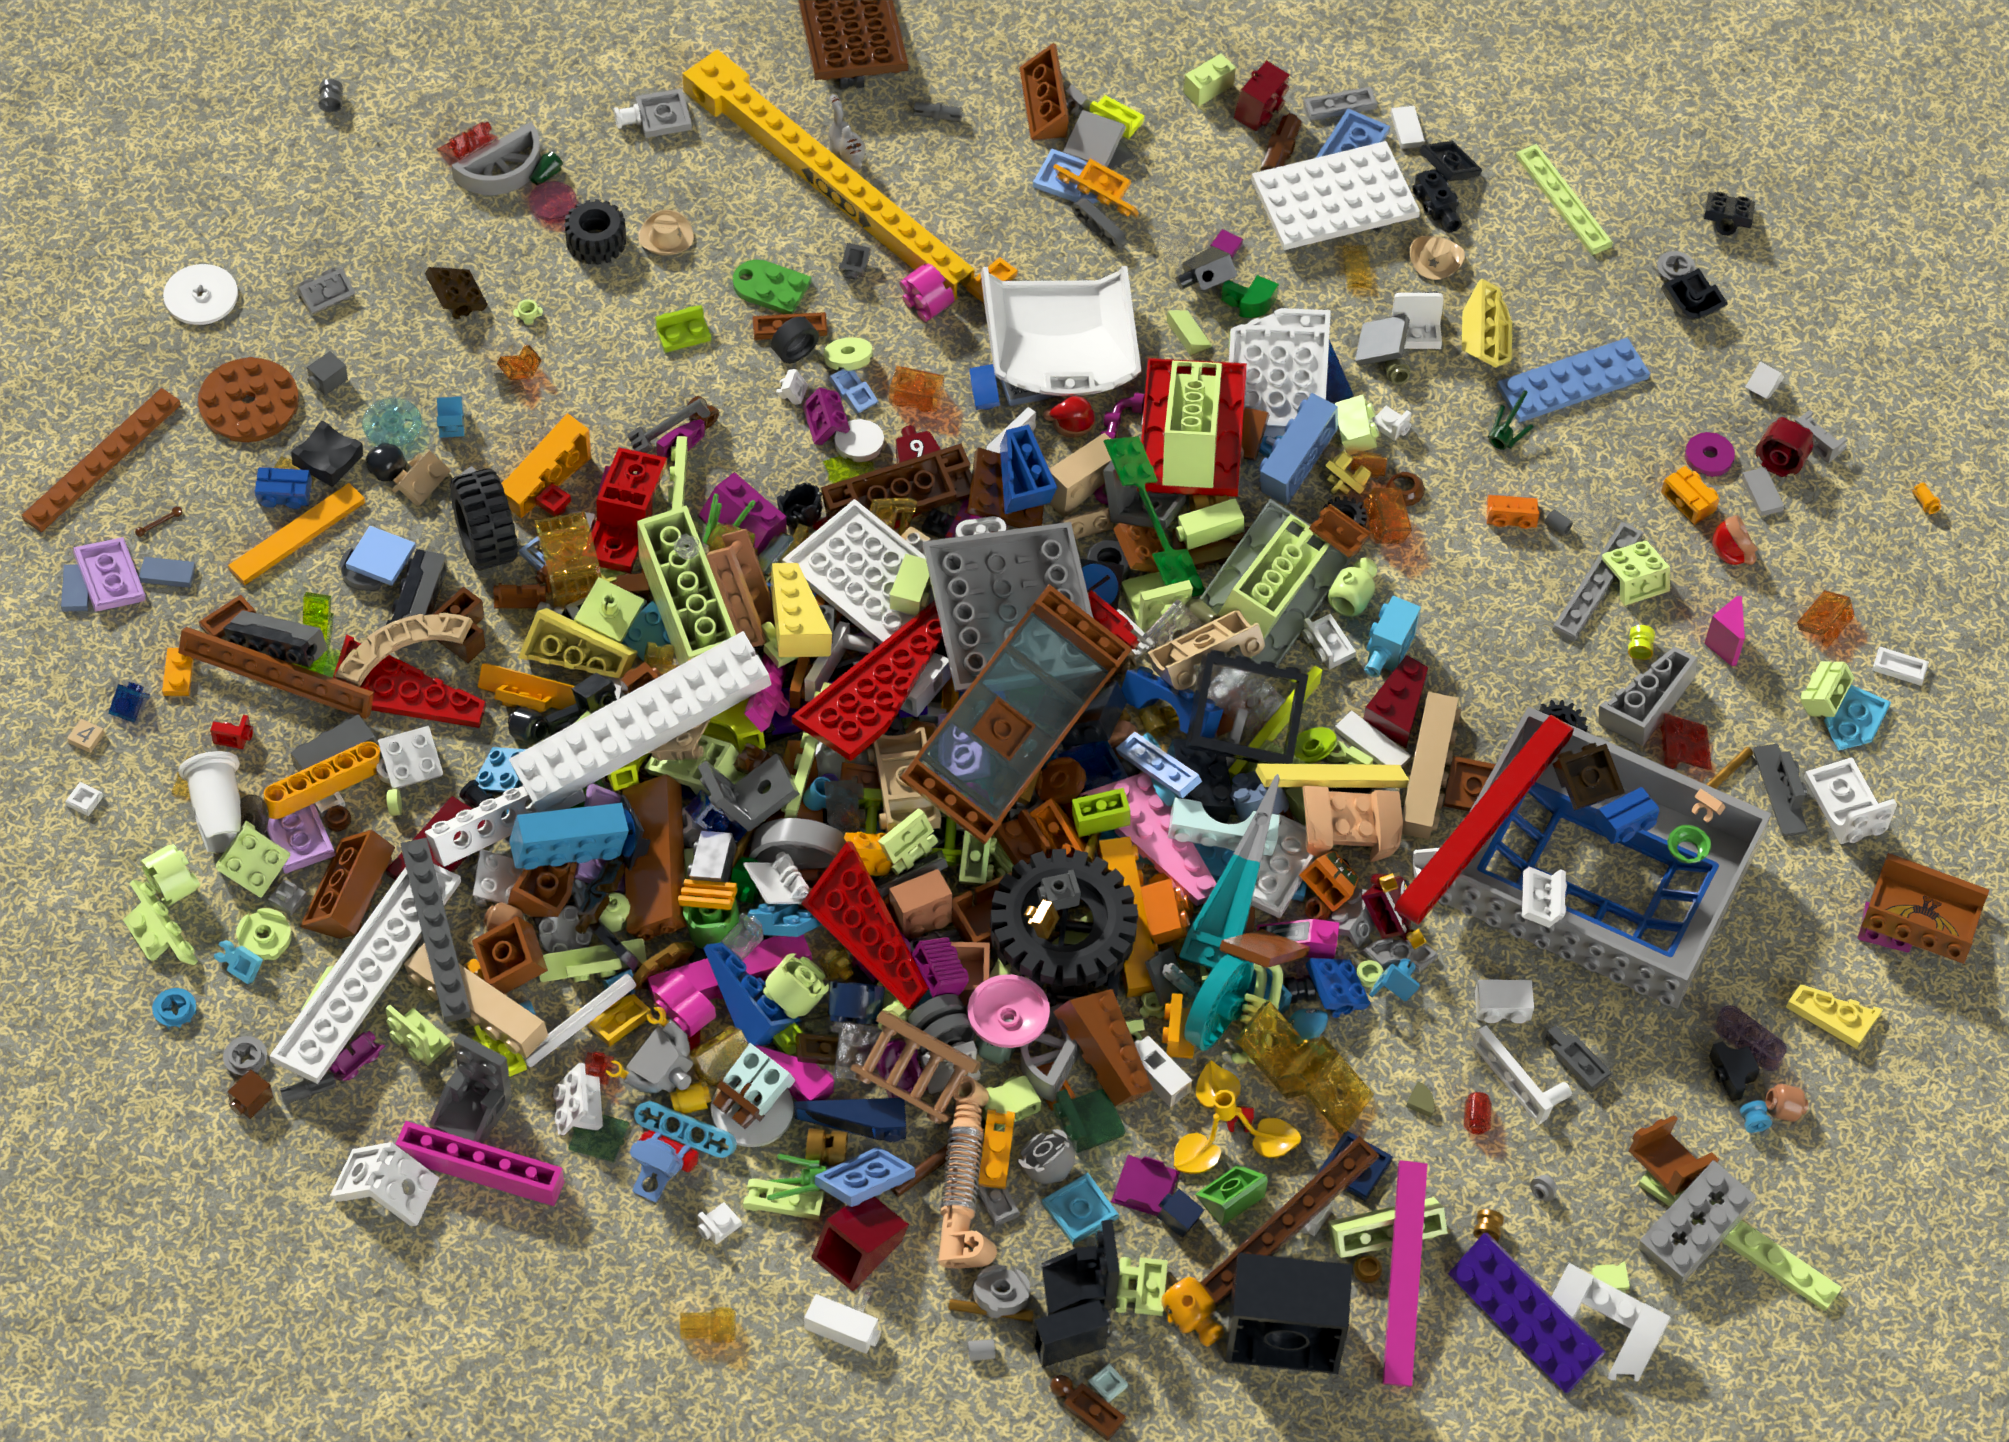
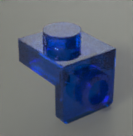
(128, 701)

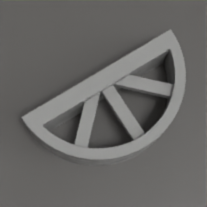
(467, 170)
(806, 841)
(1064, 1059)

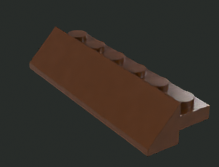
(928, 479)

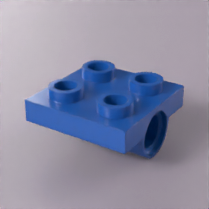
(1337, 985)

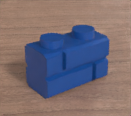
(283, 487)
(1627, 816)

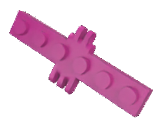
(764, 703)

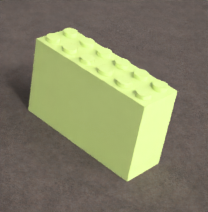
(682, 587)

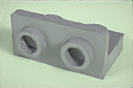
(326, 290)

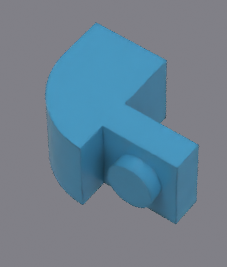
(450, 417)

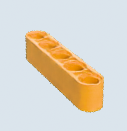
(322, 780)

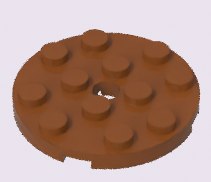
(260, 378)

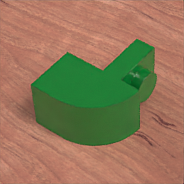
(1253, 300)

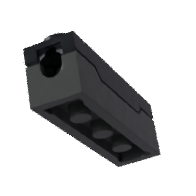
(420, 588)
(277, 637)

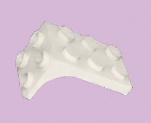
(1849, 801)

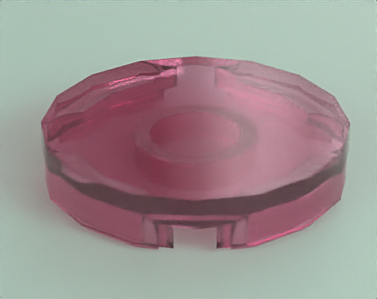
(552, 201)

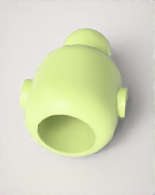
(1353, 588)

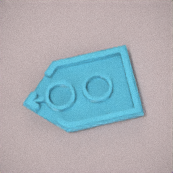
(1857, 718)

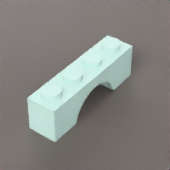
(1193, 824)

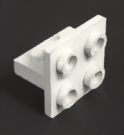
(578, 1101)

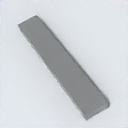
(1593, 586)

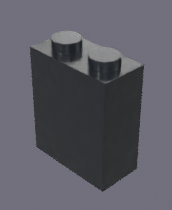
(1098, 718)
(1071, 1333)

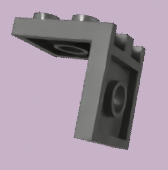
(1128, 507)
(745, 798)

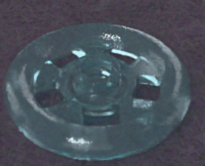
(389, 405)

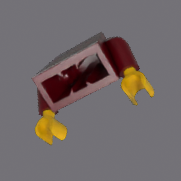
(1381, 902)

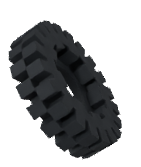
(1071, 965)

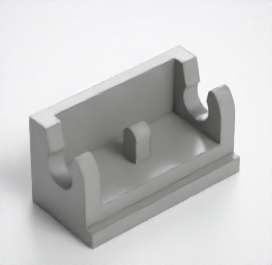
(1823, 443)

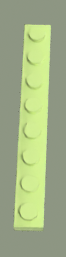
(1764, 1254)

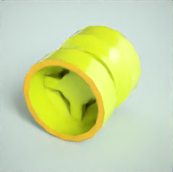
(1641, 642)

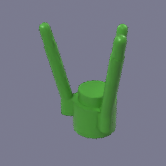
(714, 516)
(807, 1177)

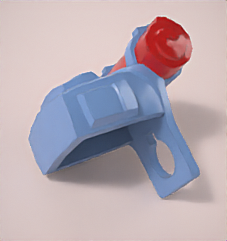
(662, 1157)

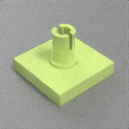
(609, 610)

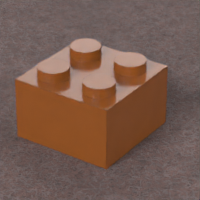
(510, 955)

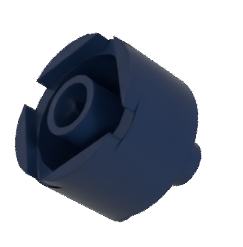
(855, 1001)

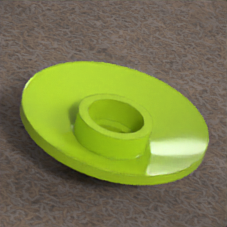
(1315, 744)

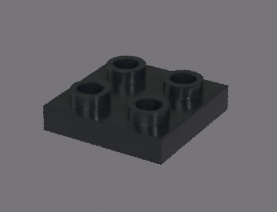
(1721, 207)

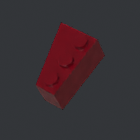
(1397, 701)

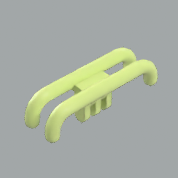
(1257, 1000)

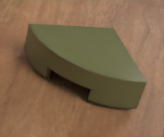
(1421, 1100)

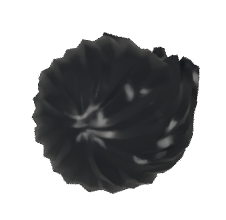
(801, 505)

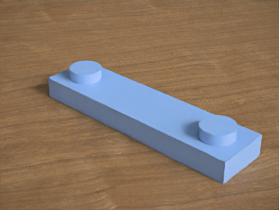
(1158, 765)

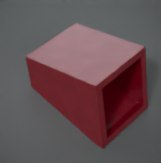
(858, 1240)

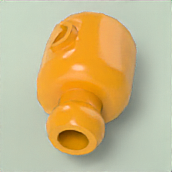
(1191, 1309)

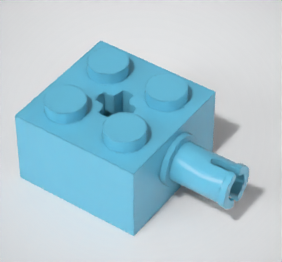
(1391, 635)

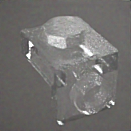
(744, 936)

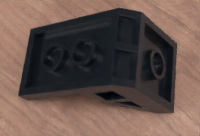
(1083, 1274)

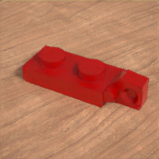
(1112, 620)

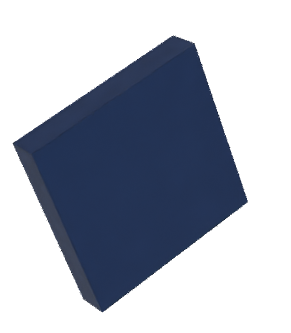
(1367, 1181)

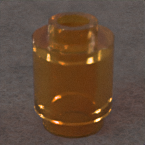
(1372, 461)

